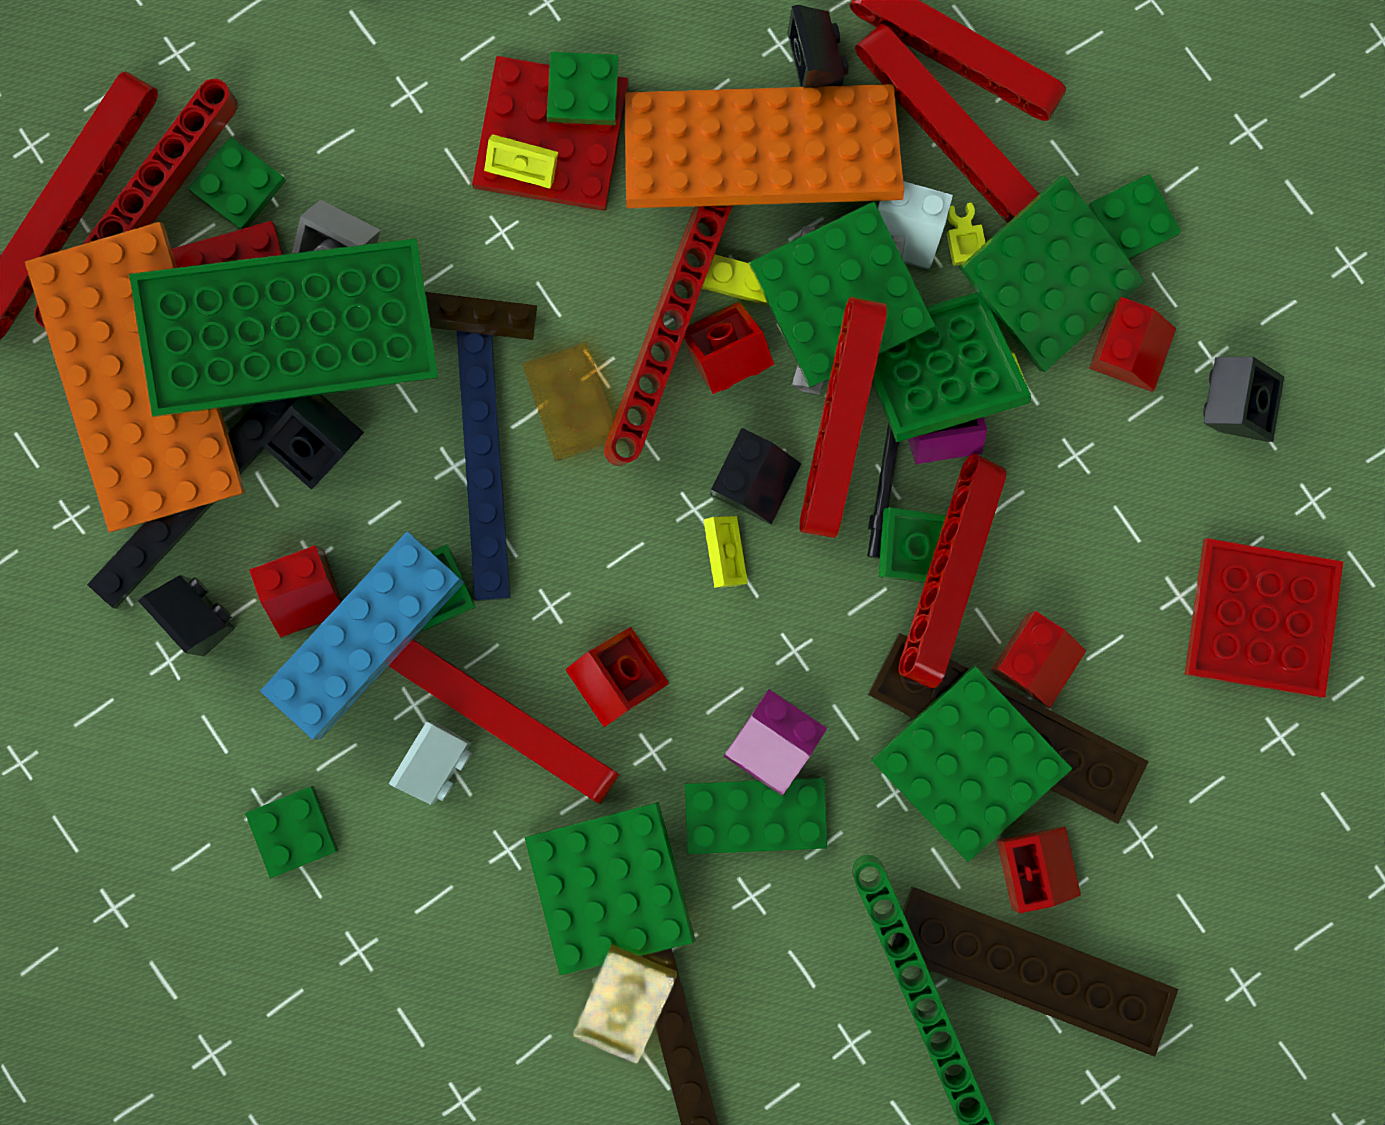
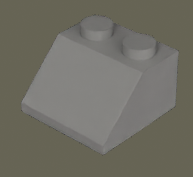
(331, 228)

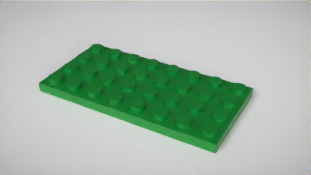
(283, 327)

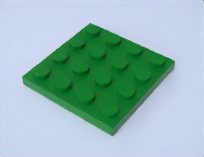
(820, 271)
(1051, 273)
(949, 372)
(971, 763)
(609, 886)

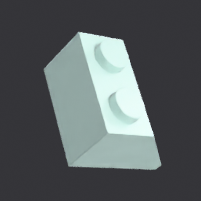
(918, 219)
(431, 763)

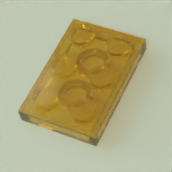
(570, 401)
(624, 1004)

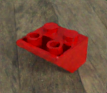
(1038, 869)

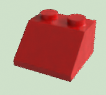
(1133, 344)
(727, 347)
(297, 590)
(1039, 658)
(616, 676)

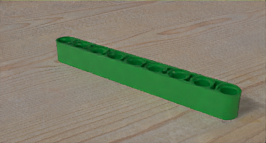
(919, 988)

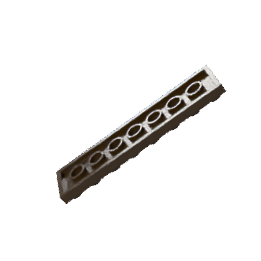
(1101, 771)
(1038, 972)

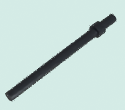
(883, 494)

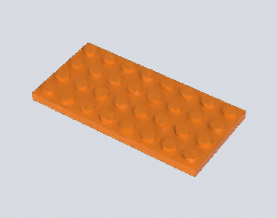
(762, 146)
(136, 461)

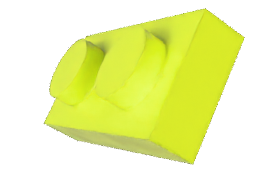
(521, 161)
(733, 279)
(725, 551)

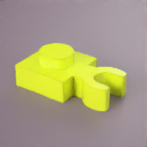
(965, 238)

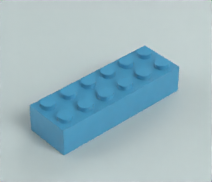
(362, 636)

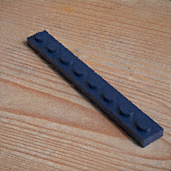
(483, 466)

